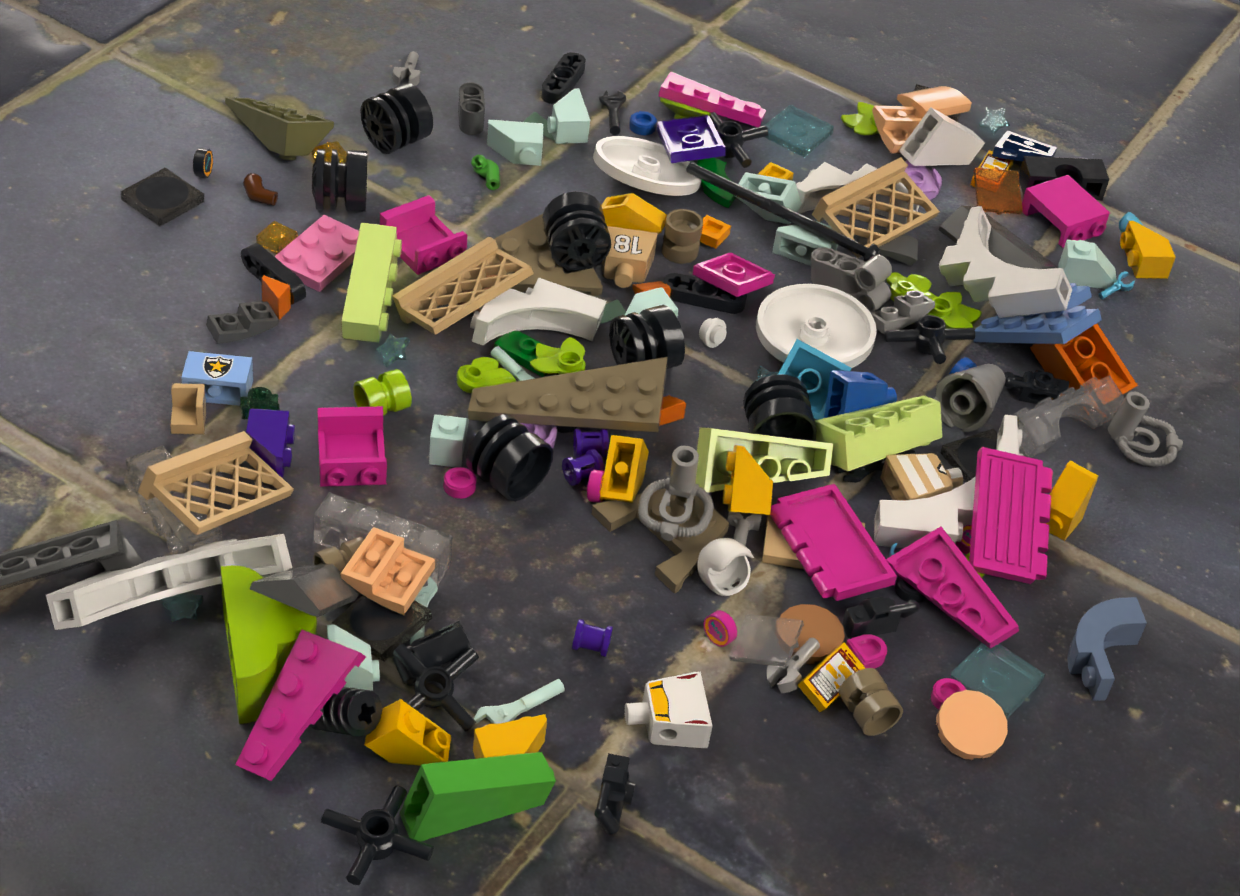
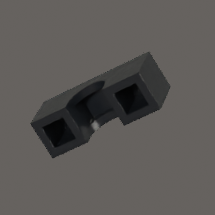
(1086, 172)

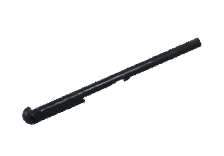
(783, 212)

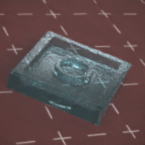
(798, 130)
(998, 675)

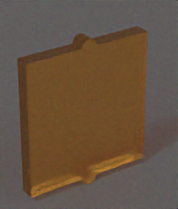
(998, 190)

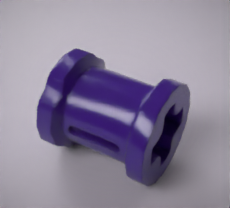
(590, 440)
(578, 473)
(592, 637)

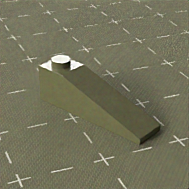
(281, 128)

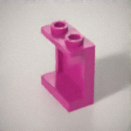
(1067, 208)
(423, 236)
(351, 446)

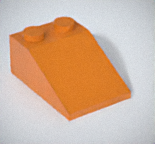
(1084, 358)

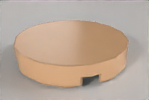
(971, 725)

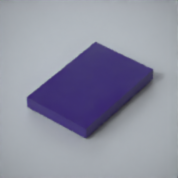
(690, 139)

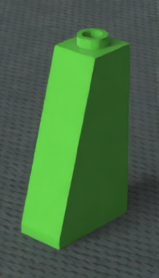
(474, 792)

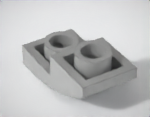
(906, 311)

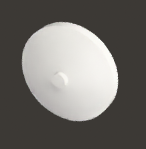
(644, 166)
(819, 318)

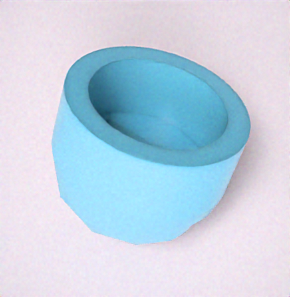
(1124, 221)

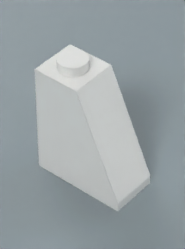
(940, 142)

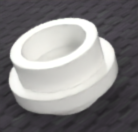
(712, 332)

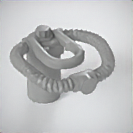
(1124, 428)
(681, 484)

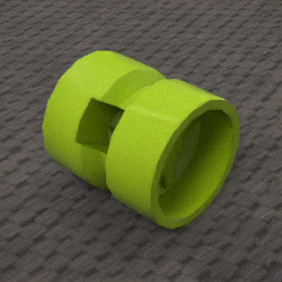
(388, 391)

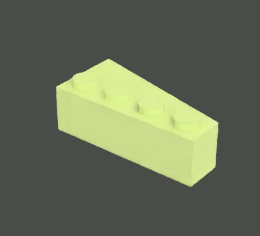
(371, 282)
(880, 431)
(778, 456)

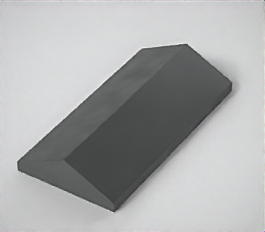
(1001, 242)
(60, 554)
(308, 588)

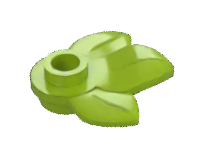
(863, 121)
(901, 285)
(955, 314)
(560, 360)
(482, 373)

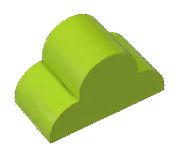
(258, 638)

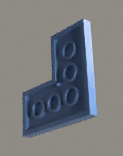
(1044, 327)

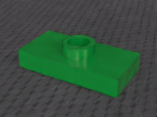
(520, 349)

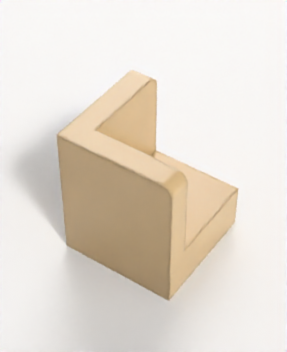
(188, 408)

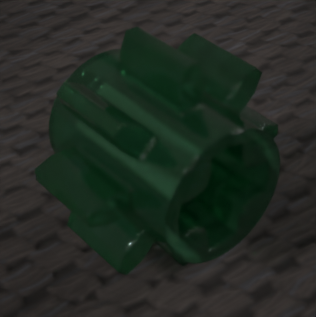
(258, 399)

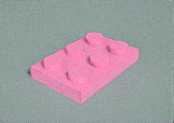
(320, 252)

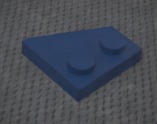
(1015, 147)

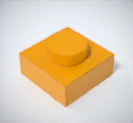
(714, 231)

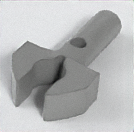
(408, 70)
(743, 525)
(791, 672)

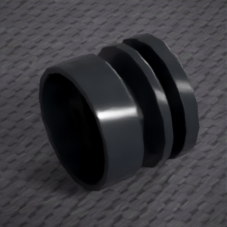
(396, 118)
(340, 180)
(576, 231)
(647, 336)
(779, 408)
(509, 457)

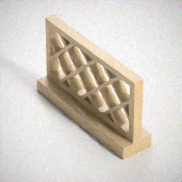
(844, 202)
(464, 272)
(201, 466)

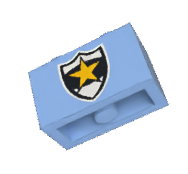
(224, 376)

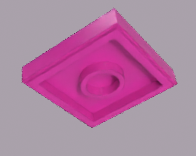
(733, 274)

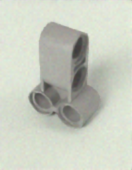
(853, 276)

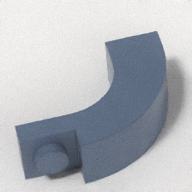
(1103, 626)

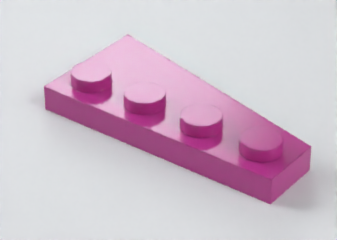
(708, 99)
(952, 584)
(303, 687)

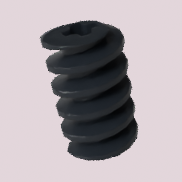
(350, 712)

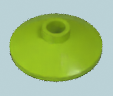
(682, 110)

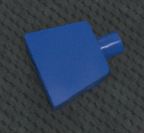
(856, 391)

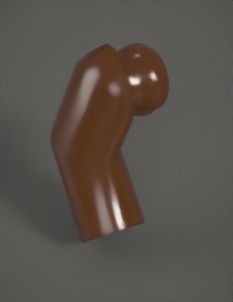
(256, 191)

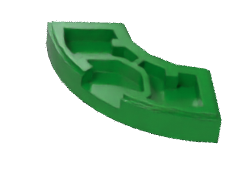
(716, 194)

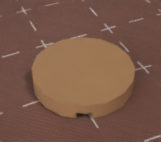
(818, 624)

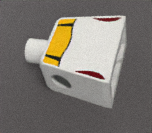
(673, 711)

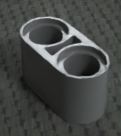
(471, 108)

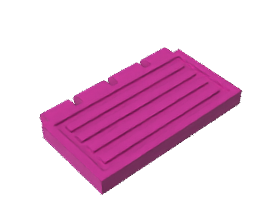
(1008, 516)
(831, 543)

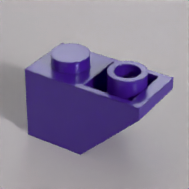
(271, 437)

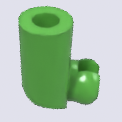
(488, 170)

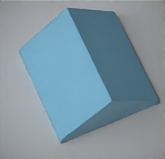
(814, 371)

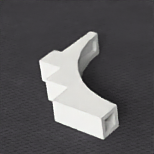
(1007, 287)
(912, 519)
(162, 578)

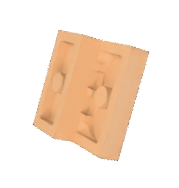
(941, 98)
(895, 124)
(388, 571)

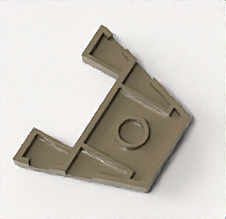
(531, 246)
(676, 569)

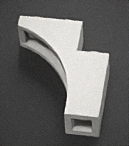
(829, 178)
(541, 308)

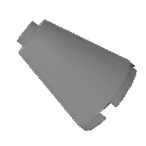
(970, 396)

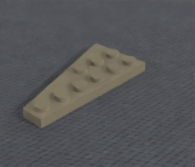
(601, 398)

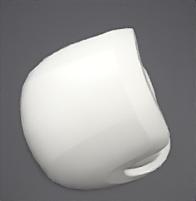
(723, 564)

